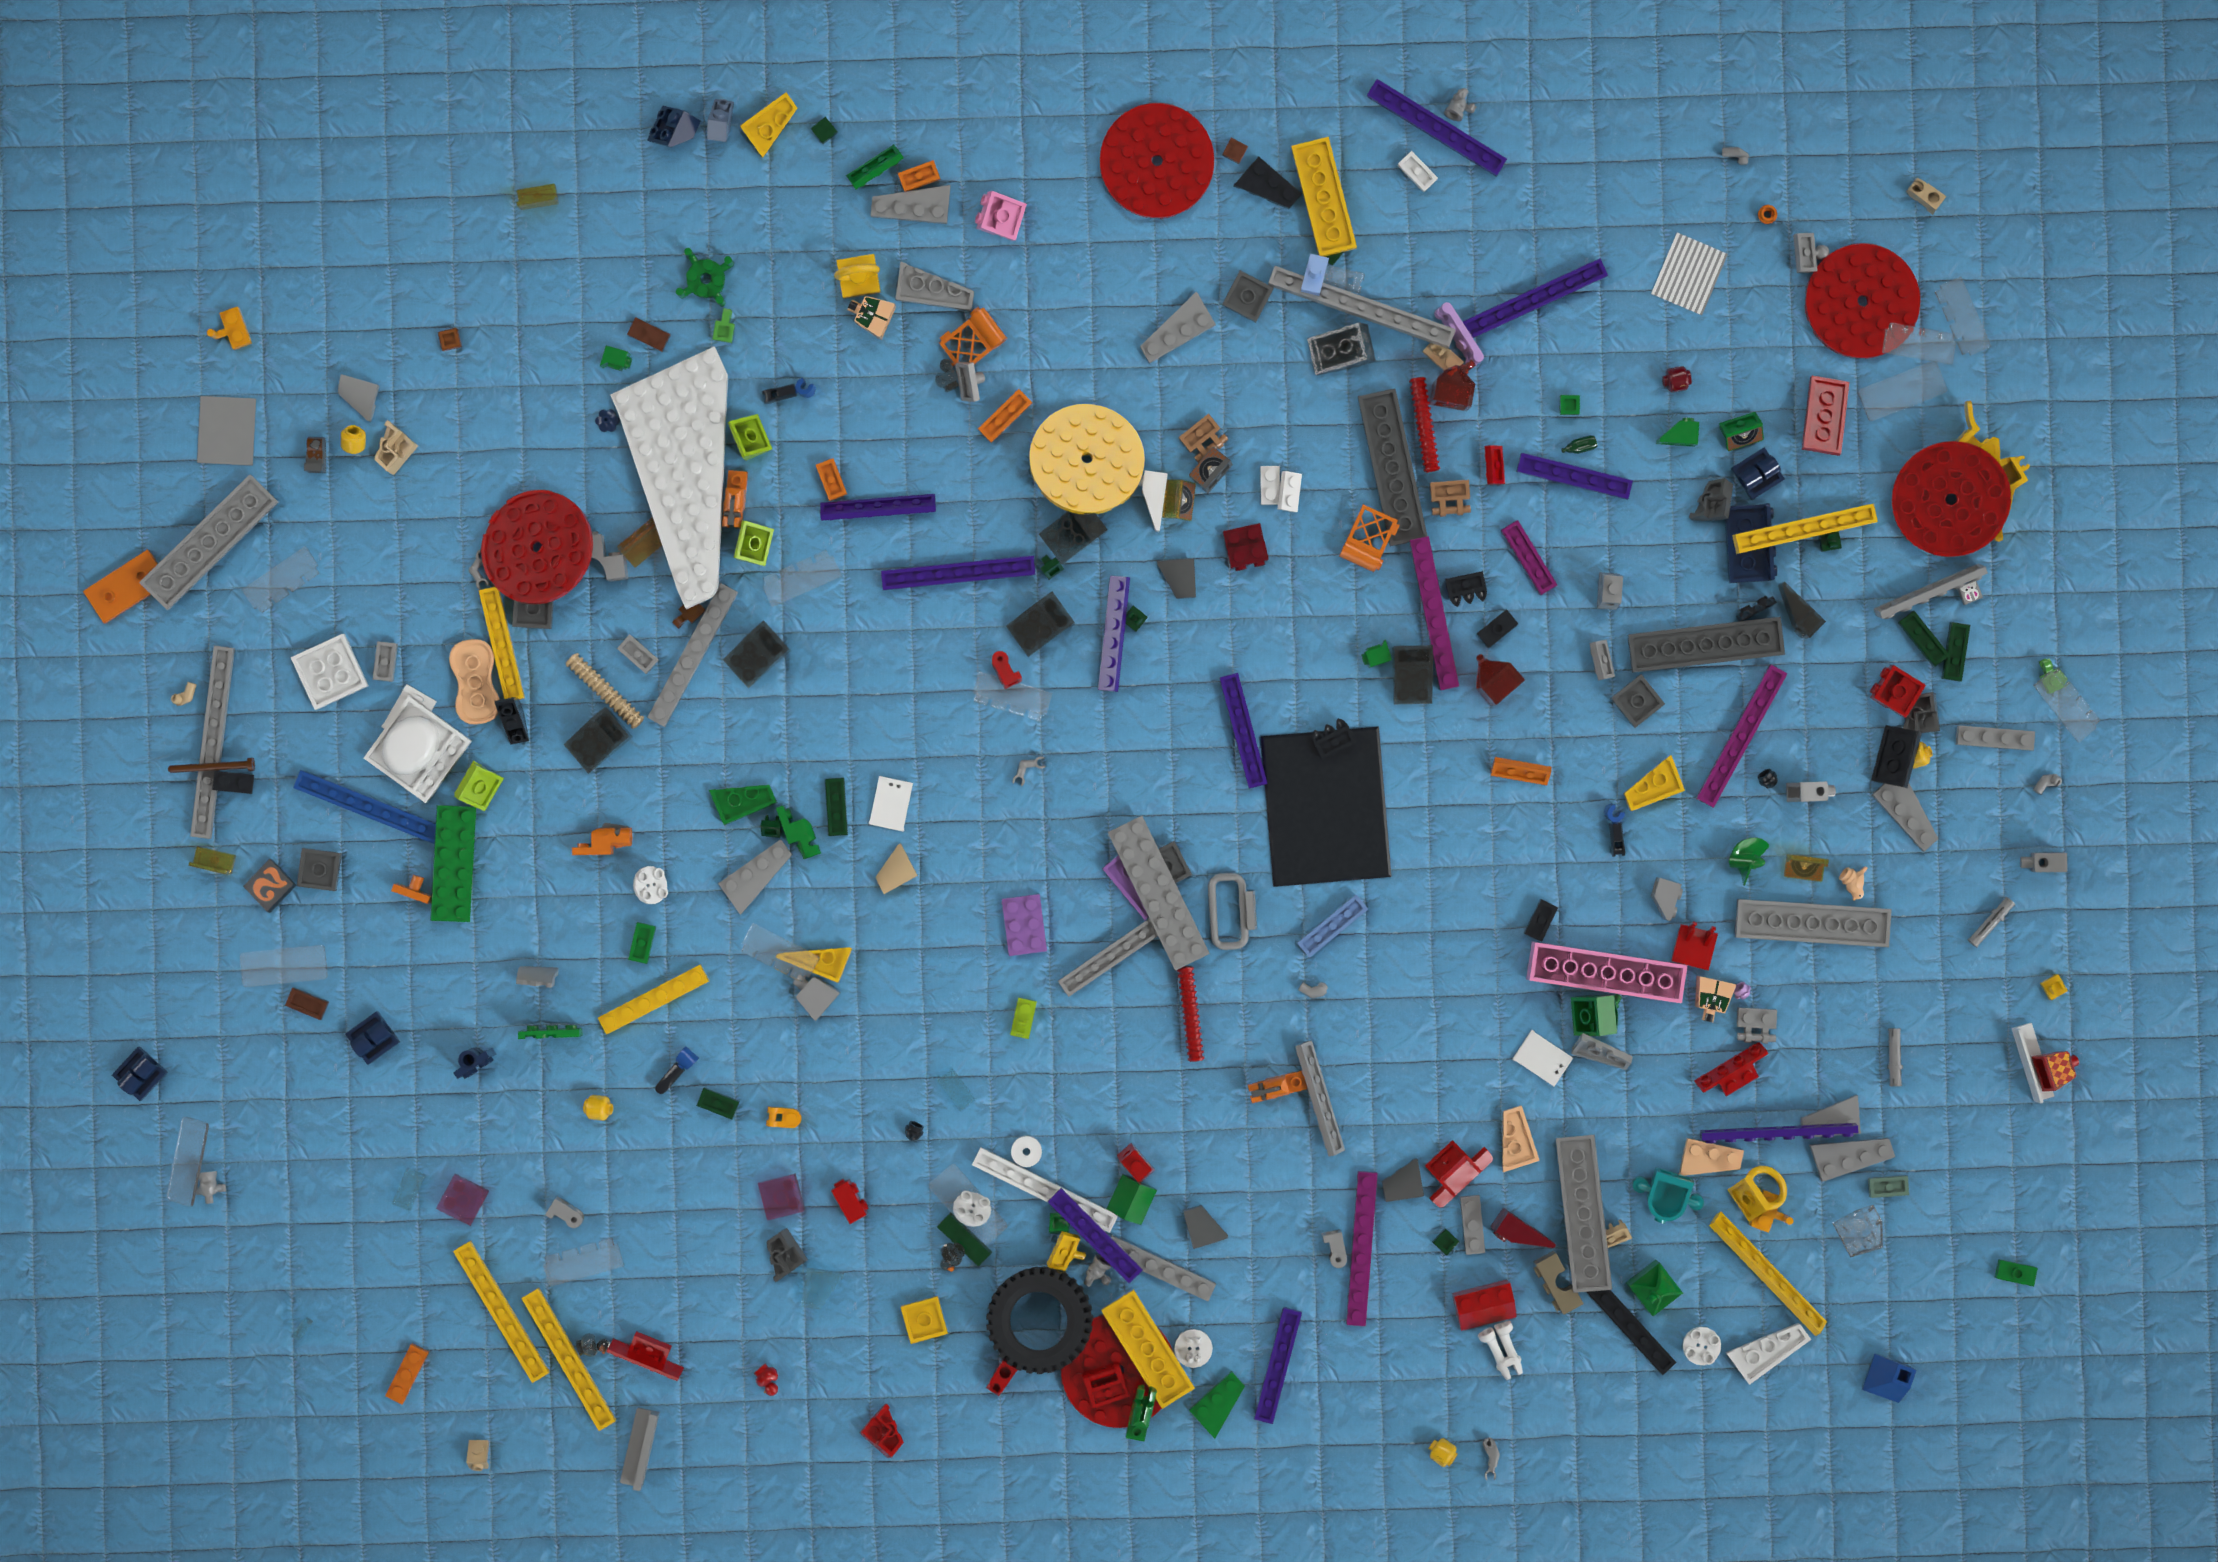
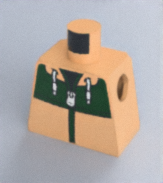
(873, 315)
(1712, 996)

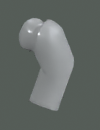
(1736, 152)
(2045, 781)
(1313, 992)

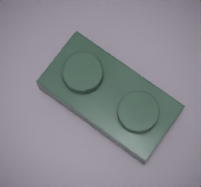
(1888, 1186)

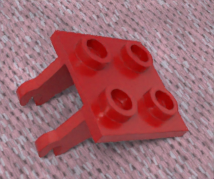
(1694, 946)

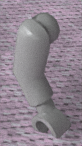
(1493, 1454)

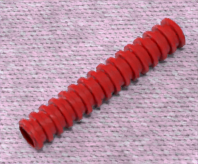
(1424, 424)
(1190, 1014)

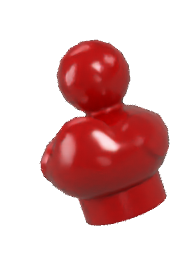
(764, 1377)

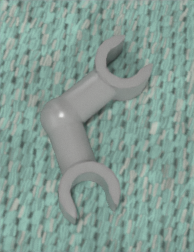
(473, 570)
(1023, 764)

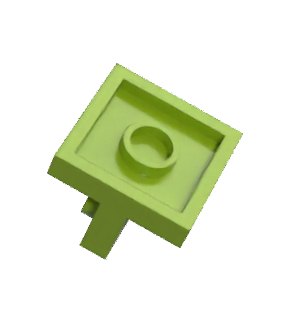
(478, 786)

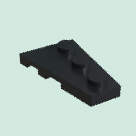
(1265, 182)

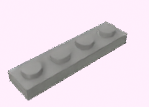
(1995, 738)

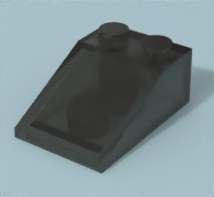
(1341, 349)

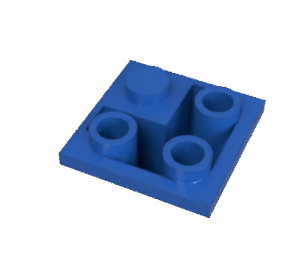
(1888, 1378)

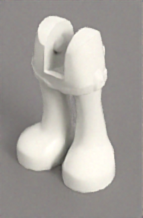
(1488, 1336)

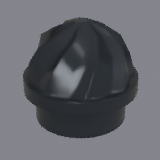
(1768, 778)
(914, 1130)

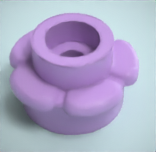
(1742, 991)

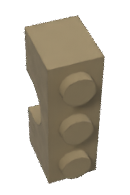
(1548, 1268)

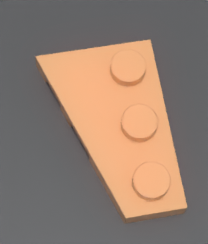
(1517, 1141)
(1709, 1158)

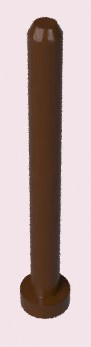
(249, 764)

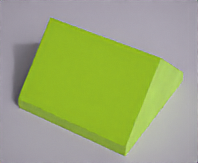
(750, 436)
(753, 543)

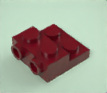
(1245, 547)

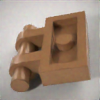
(1199, 434)
(1450, 491)

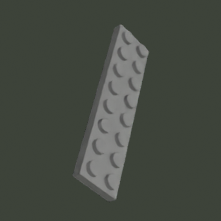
(209, 542)
(1158, 893)
(1813, 923)
(1584, 1213)

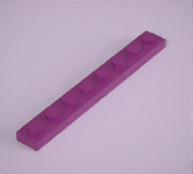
(1434, 613)
(1741, 736)
(1361, 1248)

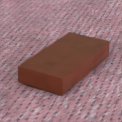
(648, 334)
(306, 1003)

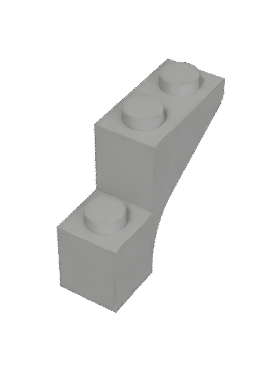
(614, 564)

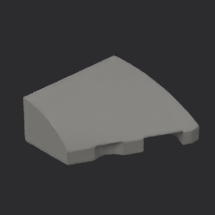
(359, 395)
(537, 976)

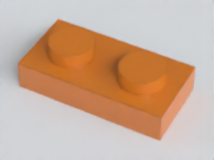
(919, 176)
(831, 479)

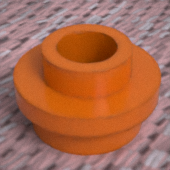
(1767, 208)

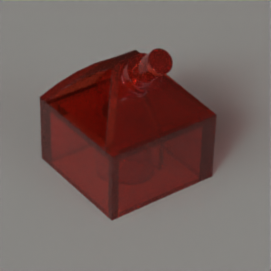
(1454, 388)
(1496, 679)

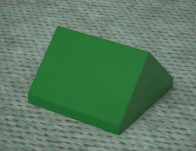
(1131, 1200)

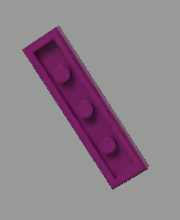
(1529, 557)

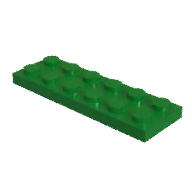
(453, 863)

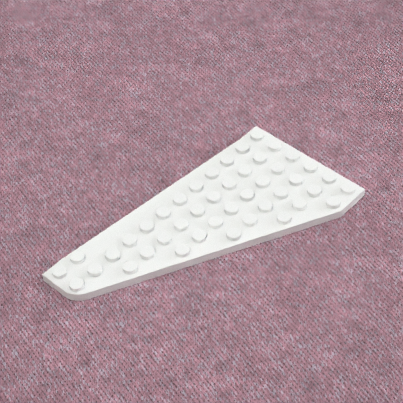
(679, 451)

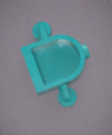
(1668, 1194)

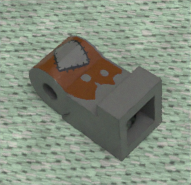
(315, 455)

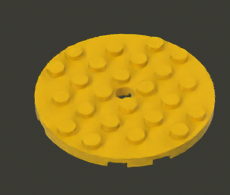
(1079, 485)

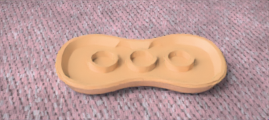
(476, 695)

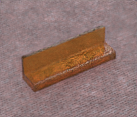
(641, 543)

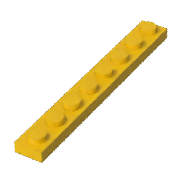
(1804, 528)
(1768, 1273)
(501, 1311)
(568, 1359)

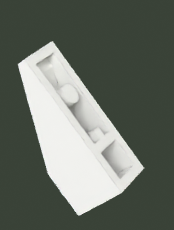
(1153, 490)

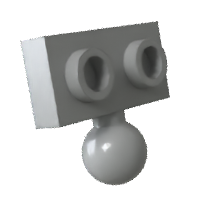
(1807, 253)

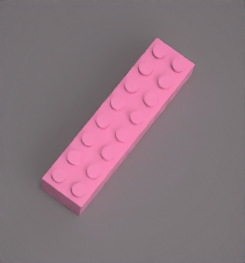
(1606, 972)

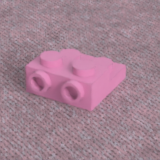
(1000, 215)

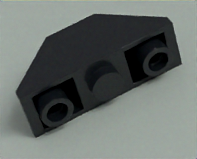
(513, 719)

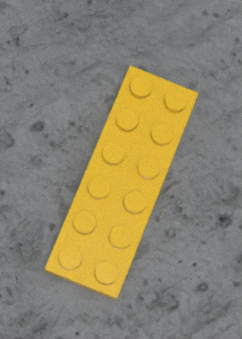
(1323, 197)
(1147, 1348)

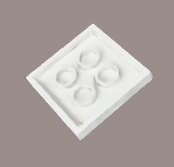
(329, 671)

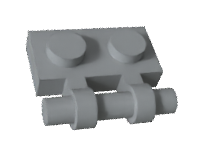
(1756, 1018)

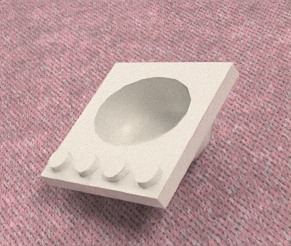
(417, 749)

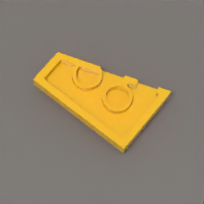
(768, 123)
(1654, 786)

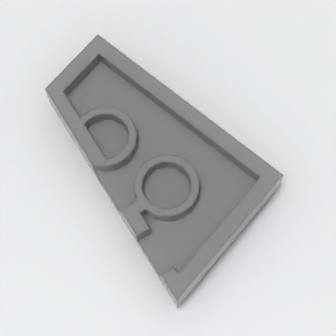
(1598, 1051)
(1841, 1112)

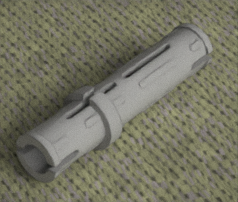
(1991, 922)
(1895, 1057)

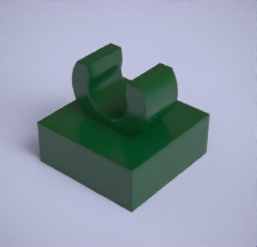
(1830, 541)
(1051, 567)
(1135, 618)
(771, 828)

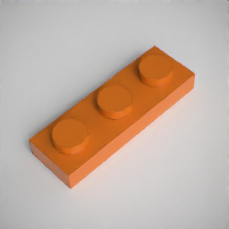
(1005, 415)
(1521, 771)
(407, 1373)

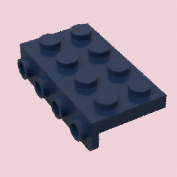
(1754, 564)

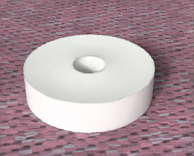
(1030, 1143)

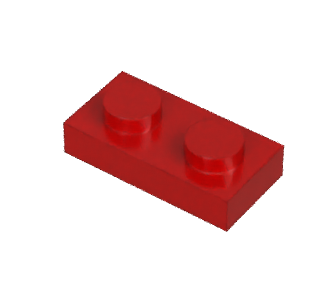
(1494, 465)

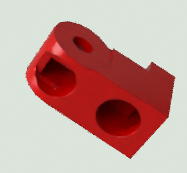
(1004, 671)
(1001, 1377)

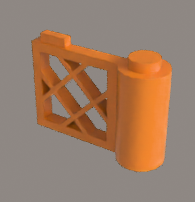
(983, 327)
(1362, 553)

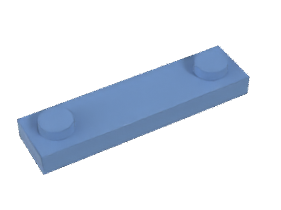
(1332, 925)

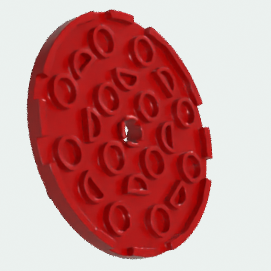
(1153, 132)
(1834, 294)
(1951, 469)
(558, 564)
(1099, 1354)

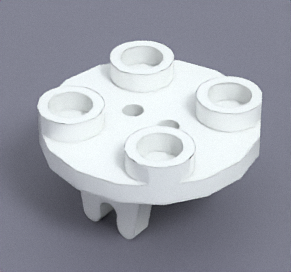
(647, 877)
(964, 1205)
(1704, 1337)
(1193, 1338)

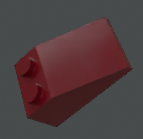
(1513, 1229)

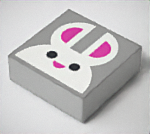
(1970, 592)

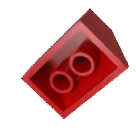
(1484, 1304)

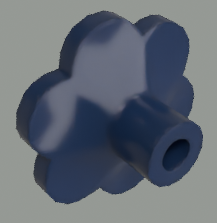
(610, 424)

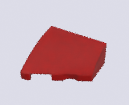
(883, 1433)

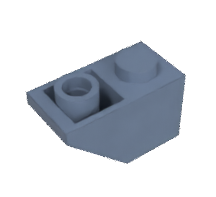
(720, 120)

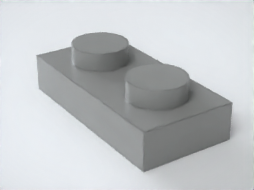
(638, 654)
(1602, 659)
(385, 661)

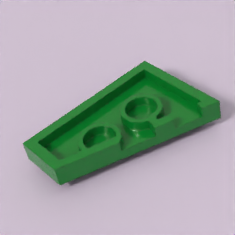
(740, 802)
(551, 1030)
(1217, 1403)

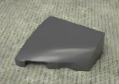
(1714, 502)
(1180, 577)
(1924, 714)
(1404, 1183)
(1202, 1227)
(785, 1254)

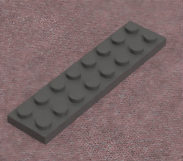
(1392, 465)
(1706, 644)

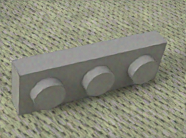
(1472, 1224)

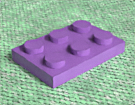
(1024, 925)

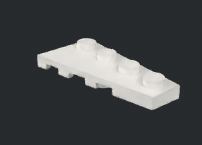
(1766, 1352)

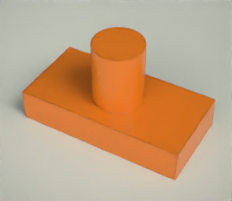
(413, 890)

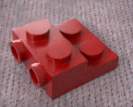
(1897, 690)

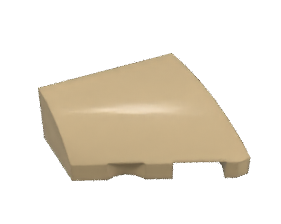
(394, 448)

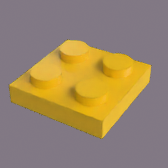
(924, 1319)

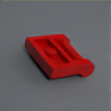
(1108, 1391)

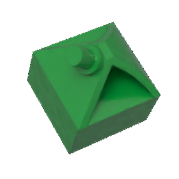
(1595, 1014)
(1654, 1287)

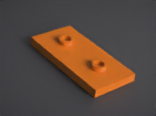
(121, 587)

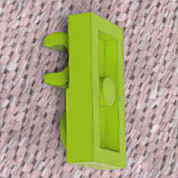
(1023, 1018)

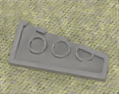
(920, 205)
(928, 289)
(1180, 328)
(751, 878)

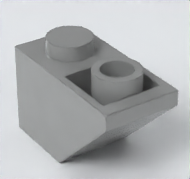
(1665, 897)

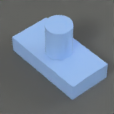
(1314, 274)

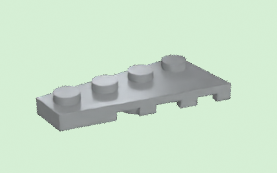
(1907, 812)
(1848, 1156)

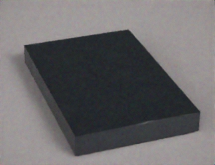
(1896, 756)

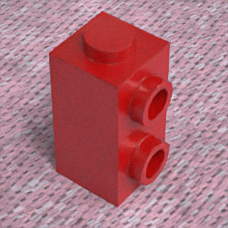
(849, 1201)

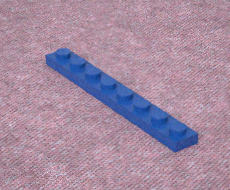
(365, 806)

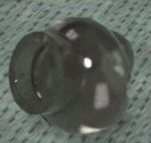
(948, 379)
(951, 1255)
(589, 1347)

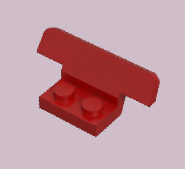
(1455, 1171)

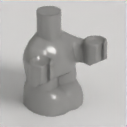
(1459, 105)
(209, 1186)
(1097, 1271)

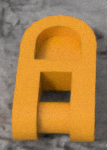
(790, 1117)

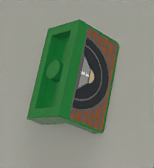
(1742, 431)

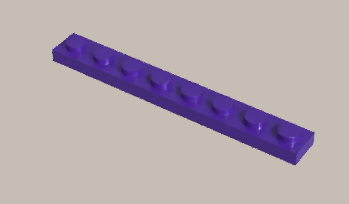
(1436, 127)
(1536, 298)
(958, 573)
(1786, 1132)

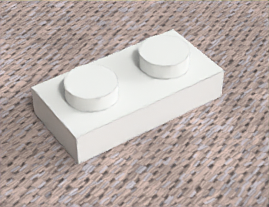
(1417, 171)
(1269, 484)
(1289, 491)

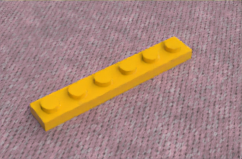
(501, 643)
(653, 999)

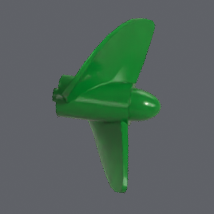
(1747, 856)

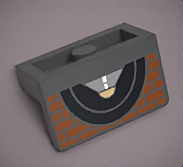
(1210, 469)

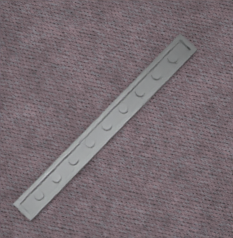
(1365, 308)
(212, 740)

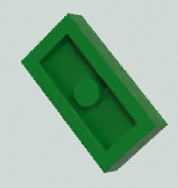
(642, 943)
(2016, 1272)

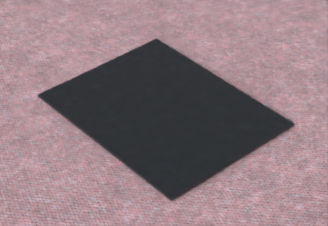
(1325, 812)

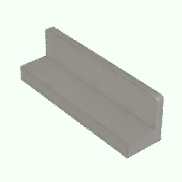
(639, 1448)

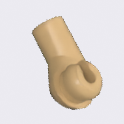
(186, 696)

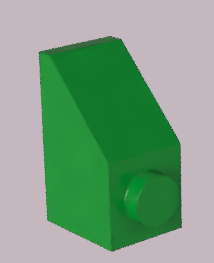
(1681, 434)

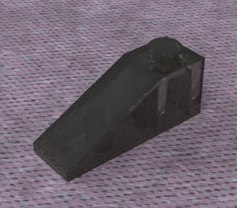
(1801, 615)

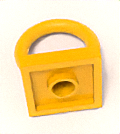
(858, 276)
(1749, 1196)

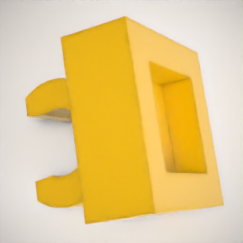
(2053, 987)

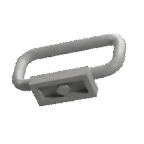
(1247, 911)

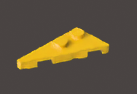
(831, 962)

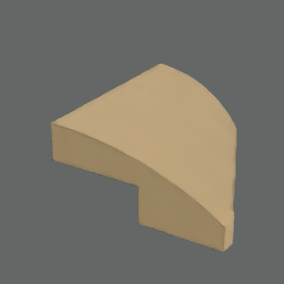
(895, 870)

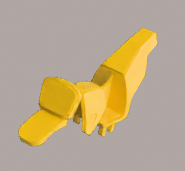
(2010, 465)

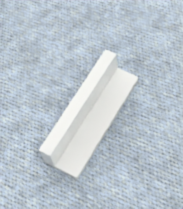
(2028, 1047)

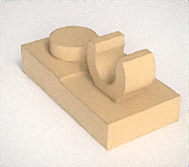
(1442, 356)
(1617, 1234)

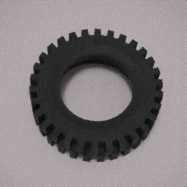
(1077, 1311)

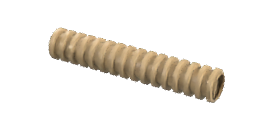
(604, 690)

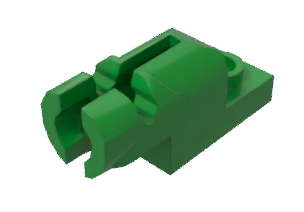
(798, 831)
(1140, 1413)

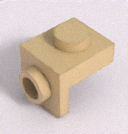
(477, 1455)

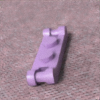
(1462, 337)

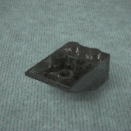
(1072, 534)
(1040, 624)
(756, 654)
(1412, 674)
(598, 739)

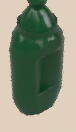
(1581, 445)

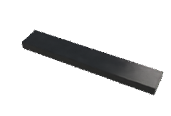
(1633, 1329)

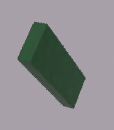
(1923, 639)
(1957, 648)
(836, 806)
(959, 1233)

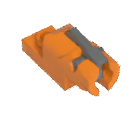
(735, 499)
(604, 840)
(1277, 1086)

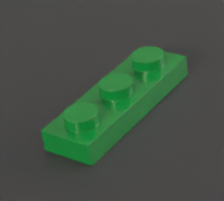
(874, 167)

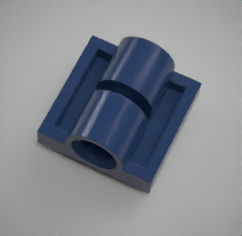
(1758, 473)
(372, 1038)
(481, 1059)
(139, 1074)

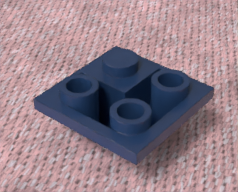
(673, 127)

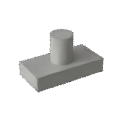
(968, 381)

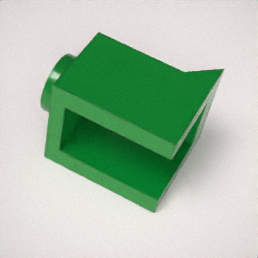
(615, 359)
(1376, 655)

